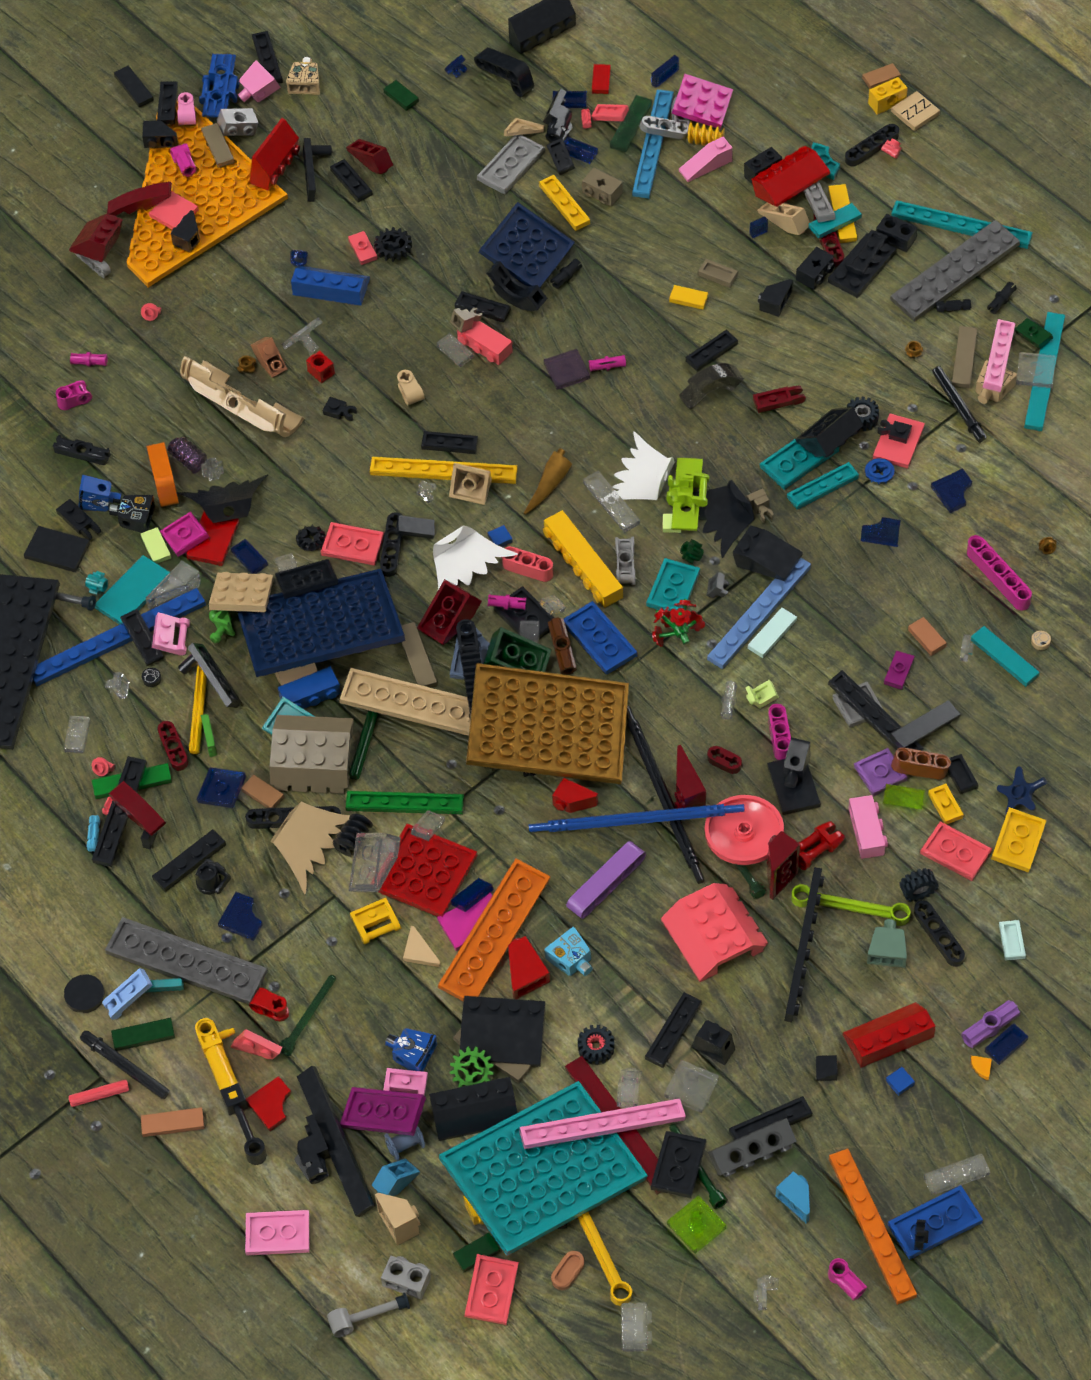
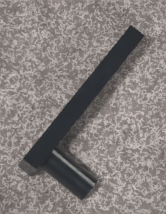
(308, 151)
(201, 656)

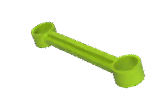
(854, 905)

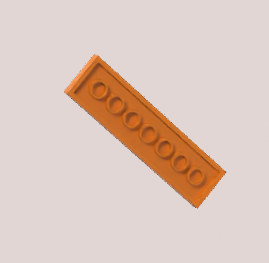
(494, 931)

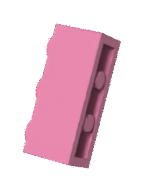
(867, 826)

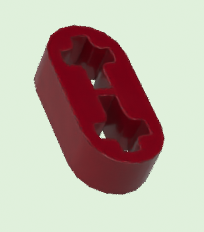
(724, 759)

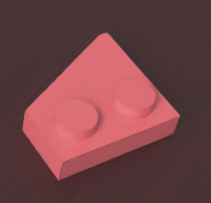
(256, 1045)

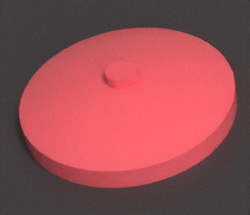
(745, 835)

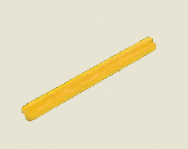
(198, 710)

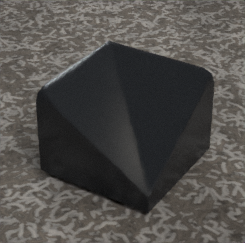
(826, 1068)

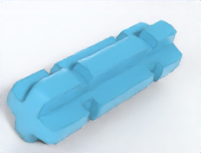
(93, 832)

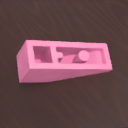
(707, 159)

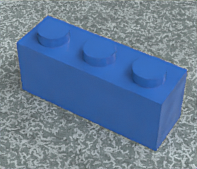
(311, 688)

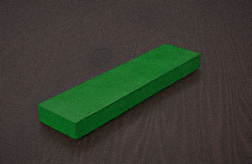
(152, 777)

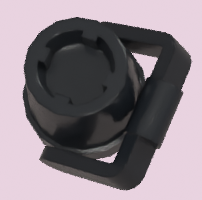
(208, 877)

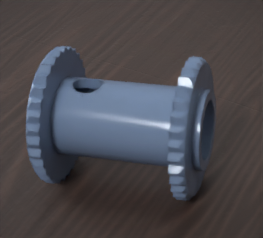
(402, 1142)

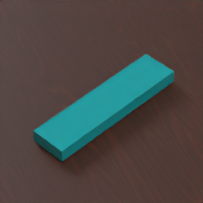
(822, 485)
(1004, 656)

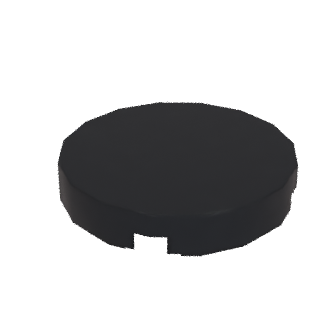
(84, 993)

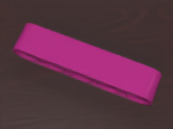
(990, 563)

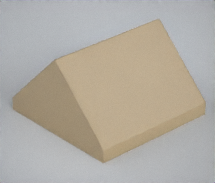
(470, 483)

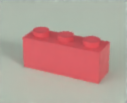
(486, 342)

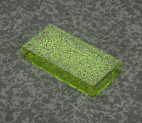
(903, 796)

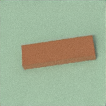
(172, 1122)

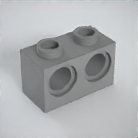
(403, 1281)

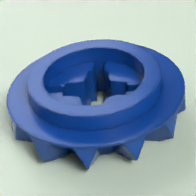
(882, 465)

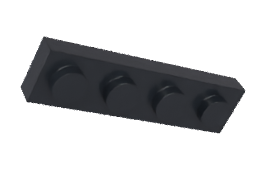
(189, 860)

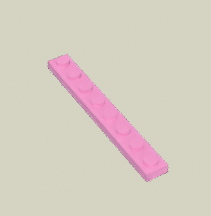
(602, 1123)

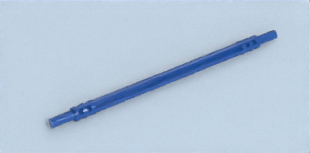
(636, 818)

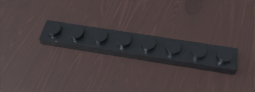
(803, 952)

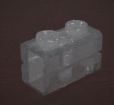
(634, 1327)

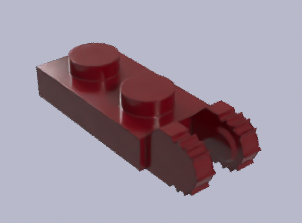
(778, 398)

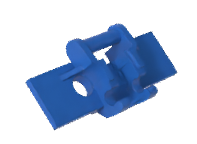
(223, 84)

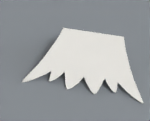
(645, 474)
(465, 555)

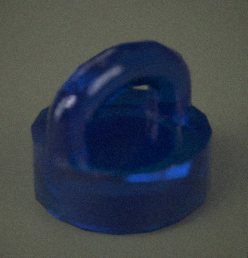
(298, 254)

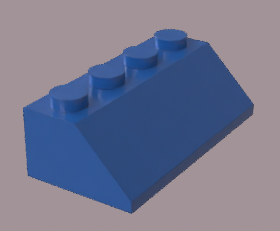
(329, 285)

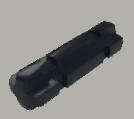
(953, 305)

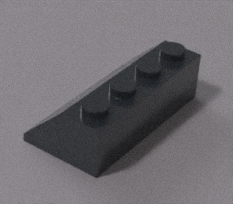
(540, 23)
(472, 1108)

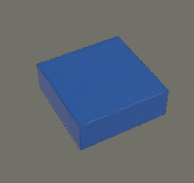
(500, 536)
(900, 1081)

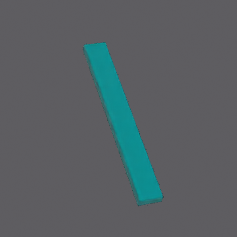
(951, 221)
(1040, 395)

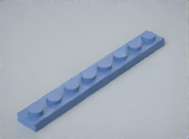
(756, 615)

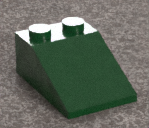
(516, 651)

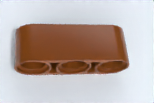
(920, 763)

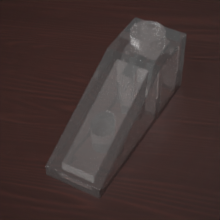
(176, 583)

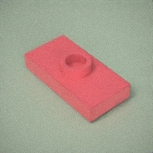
(609, 112)
(362, 247)

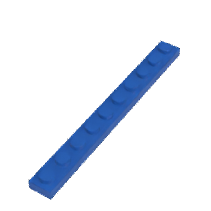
(112, 638)

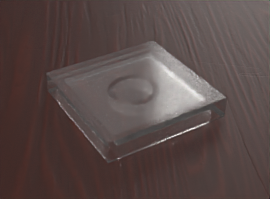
(1035, 370)

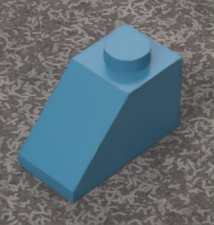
(395, 1177)
(795, 1195)

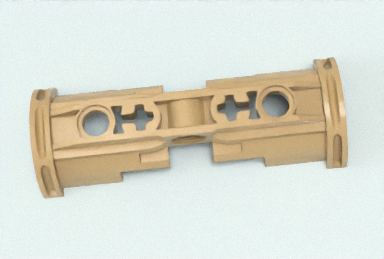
(212, 384)

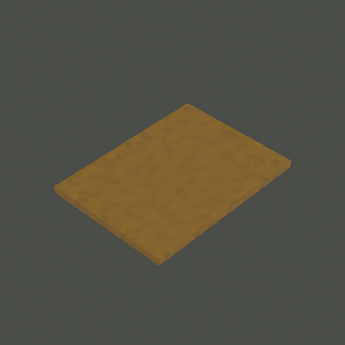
(548, 724)

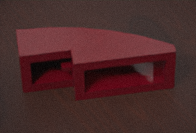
(137, 808)

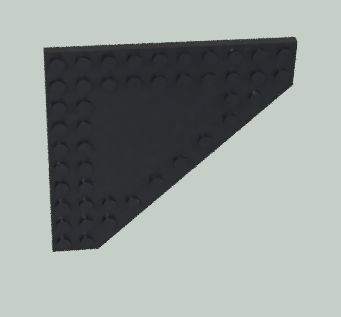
(24, 620)

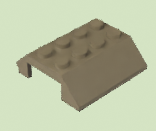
(310, 753)

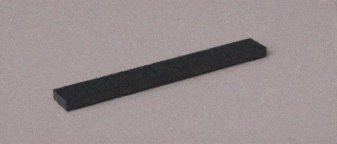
(336, 1141)

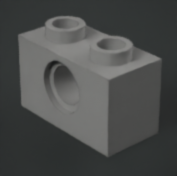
(237, 122)

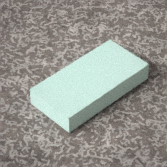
(1012, 940)

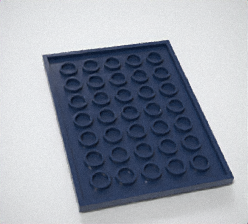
(322, 624)

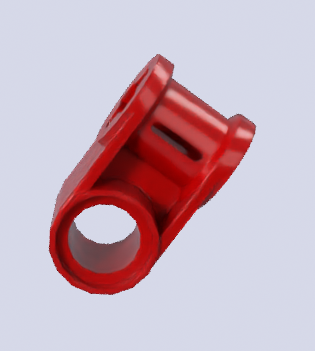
(270, 1005)

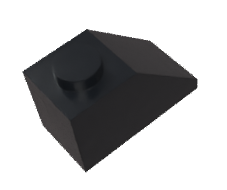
(775, 297)

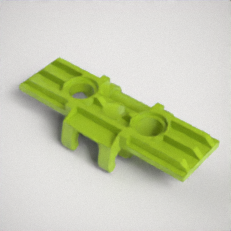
(680, 493)

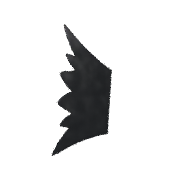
(231, 495)
(726, 513)

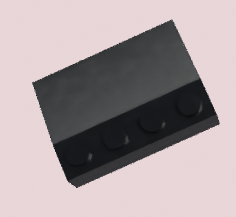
(503, 1028)

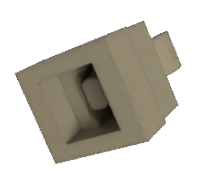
(464, 319)
(760, 504)

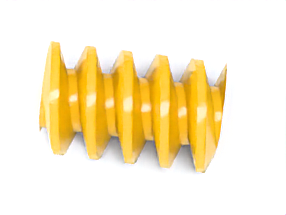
(702, 134)

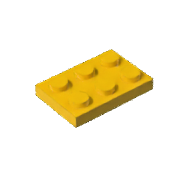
(1018, 839)

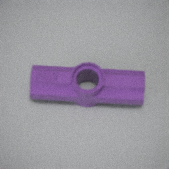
(981, 1030)

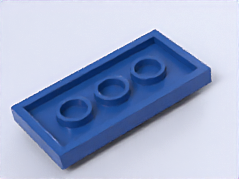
(599, 638)
(945, 1219)

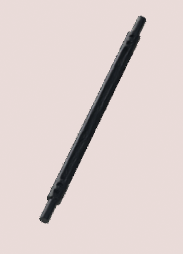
(663, 794)

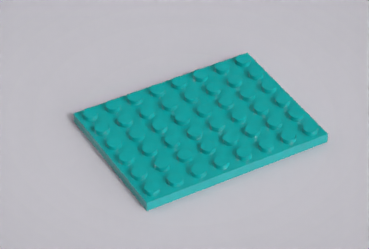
(540, 1188)

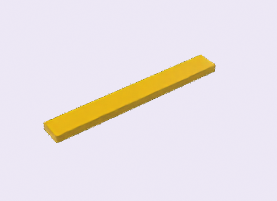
(436, 469)

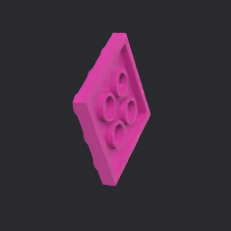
(702, 101)

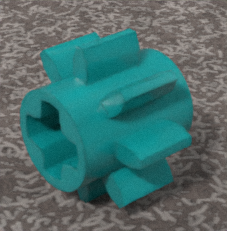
(96, 583)

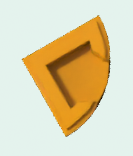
(981, 1066)

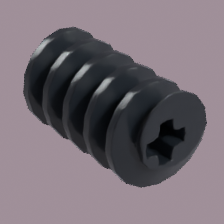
(346, 838)

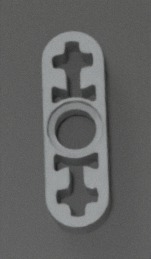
(100, 268)

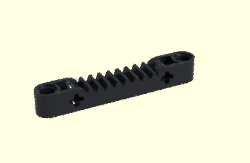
(469, 655)

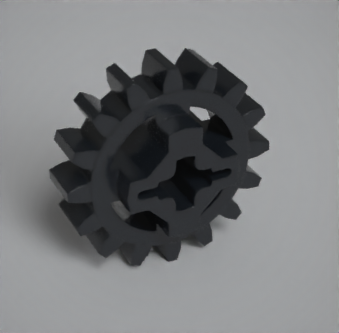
(393, 244)

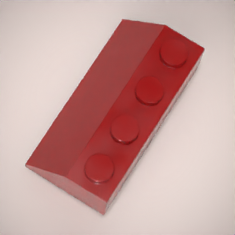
(274, 155)
(789, 176)
(890, 1034)

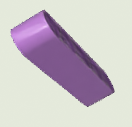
(606, 880)

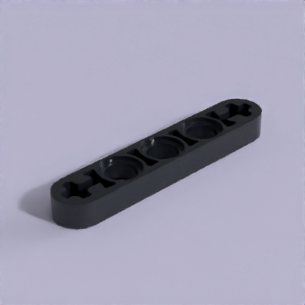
(281, 812)

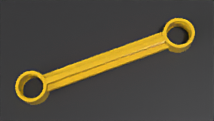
(604, 1259)

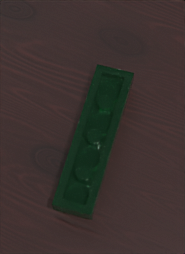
(630, 125)

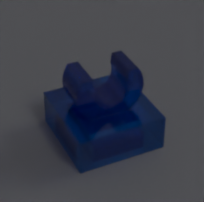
(455, 65)

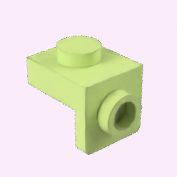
(762, 694)

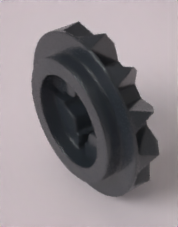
(306, 543)

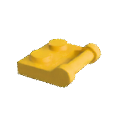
(373, 915)

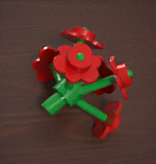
(677, 620)

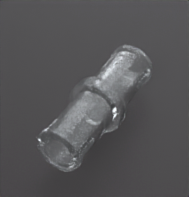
(729, 700)

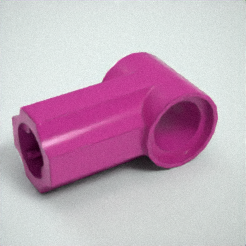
(182, 156)
(847, 1280)

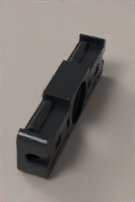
(92, 453)

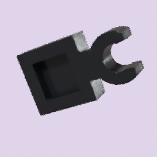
(337, 408)
(897, 432)
(921, 1235)

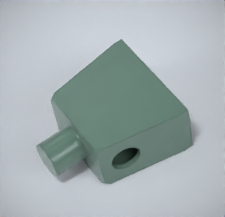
(888, 946)

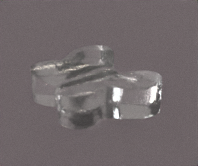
(425, 490)

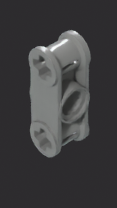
(625, 551)

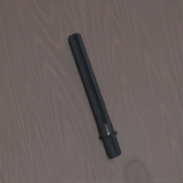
(973, 426)
(124, 1064)

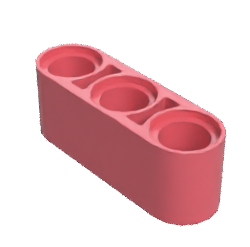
(529, 564)

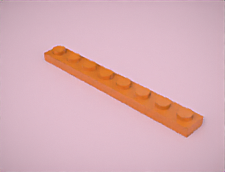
(872, 1226)

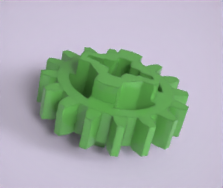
(473, 1059)

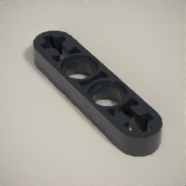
(871, 144)
(390, 544)
(936, 934)

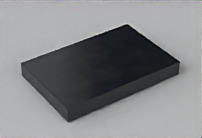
(57, 549)
(306, 578)
(532, 612)
(793, 799)
(678, 1164)

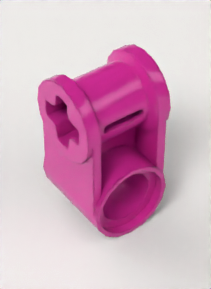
(71, 395)

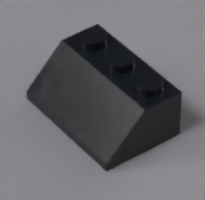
(830, 431)

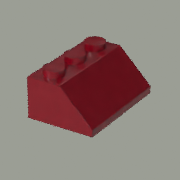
(97, 237)
(782, 862)

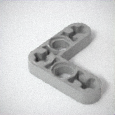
(649, 123)

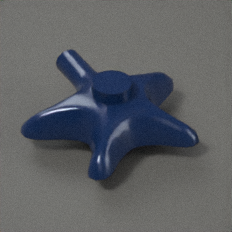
(1020, 791)

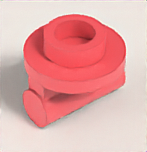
(892, 148)
(150, 311)
(101, 766)

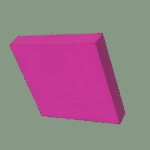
(184, 534)

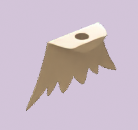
(304, 835)

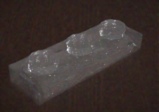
(956, 1174)

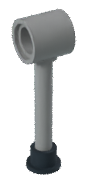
(341, 1321)

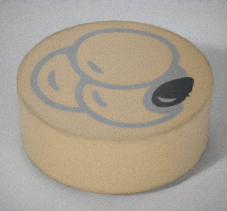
(1040, 640)

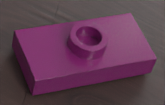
(899, 670)

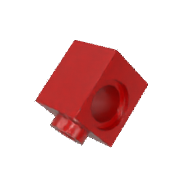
(320, 366)

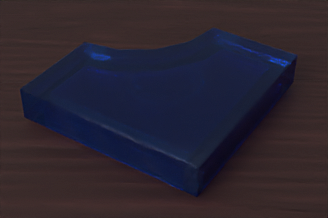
(952, 489)
(884, 532)
(240, 918)

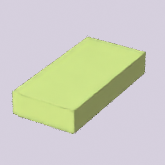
(155, 545)

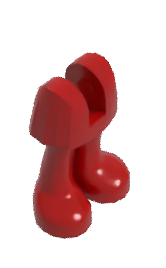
(827, 842)

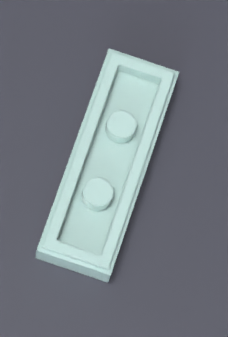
(772, 632)

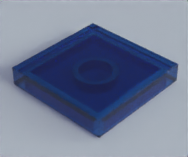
(221, 787)

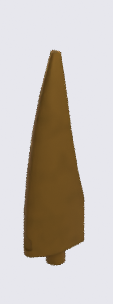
(554, 472)

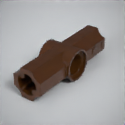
(559, 637)

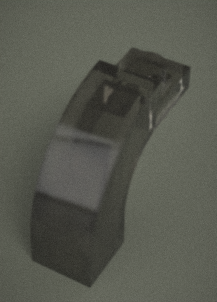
(709, 379)

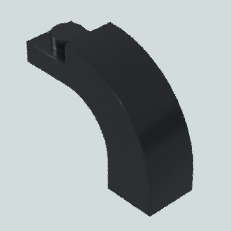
(519, 295)

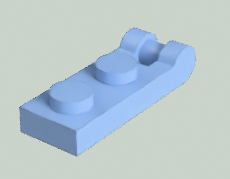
(127, 993)

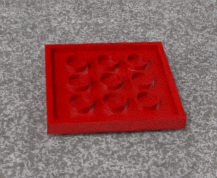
(428, 872)

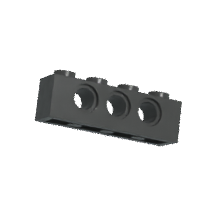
(721, 1156)

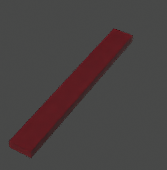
(581, 1071)

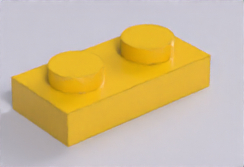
(945, 804)

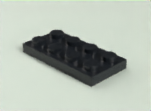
(854, 283)

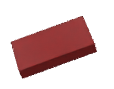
(601, 79)

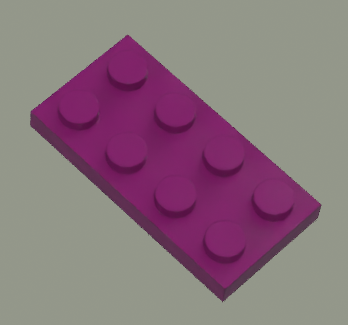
(383, 1111)

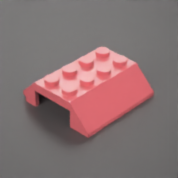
(712, 929)

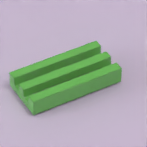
(208, 735)

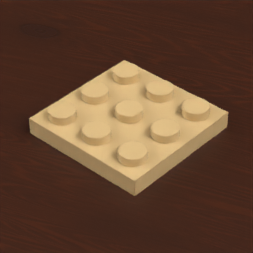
(241, 592)

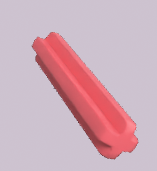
(98, 1093)

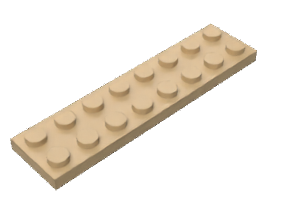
(406, 701)

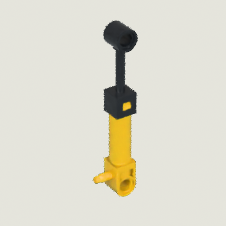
(228, 1085)

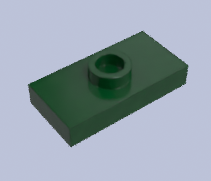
(1033, 333)

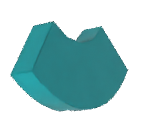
(823, 152)

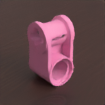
(186, 109)

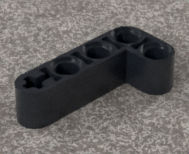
(508, 68)

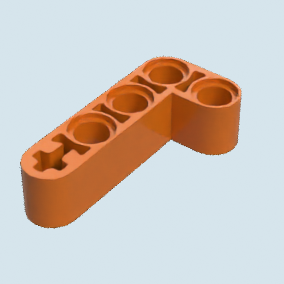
(162, 474)

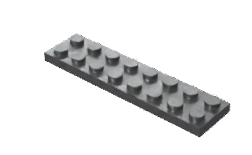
(954, 270)
(186, 960)

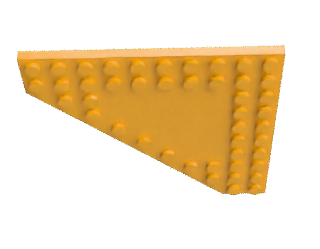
(222, 196)

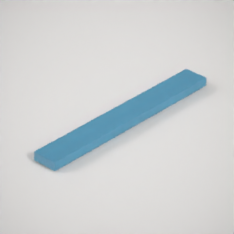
(652, 147)

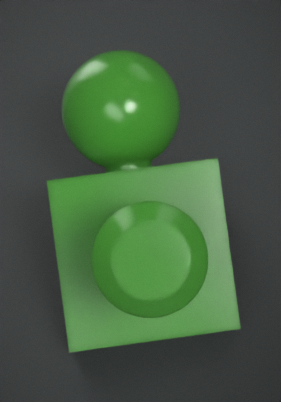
(223, 624)

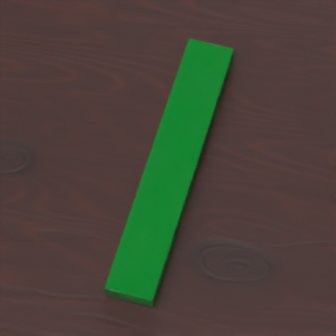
(404, 802)

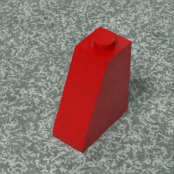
(526, 968)

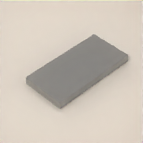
(510, 163)

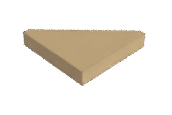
(521, 127)
(418, 950)

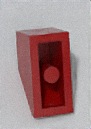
(573, 797)

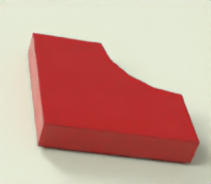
(269, 1102)

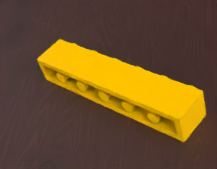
(583, 559)

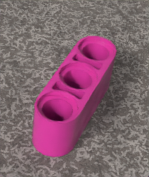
(779, 724)

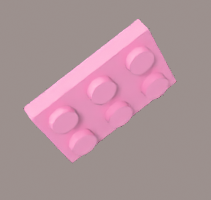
(277, 1232)

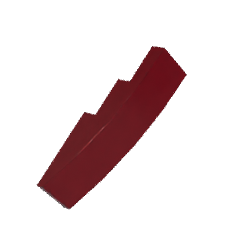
(143, 197)

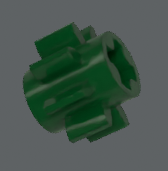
(691, 551)

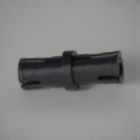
(566, 273)
(1001, 297)

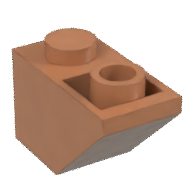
(269, 356)

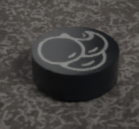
(151, 677)

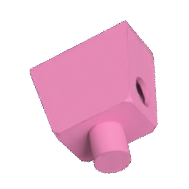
(257, 83)

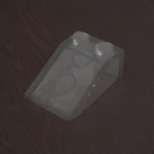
(372, 860)

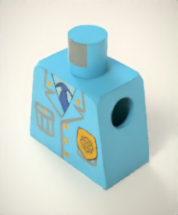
(569, 953)

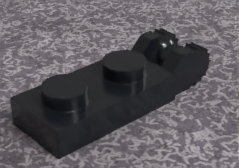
(77, 519)

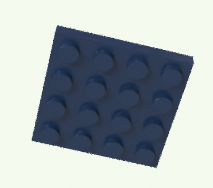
(527, 246)

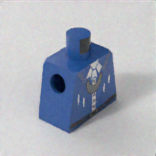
(96, 494)
(412, 1048)

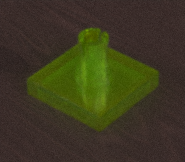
(696, 1224)

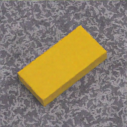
(688, 297)

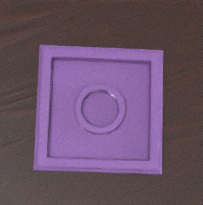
(877, 772)

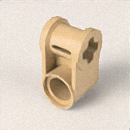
(409, 387)

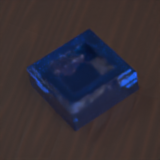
(758, 227)

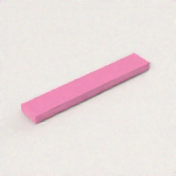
(999, 355)

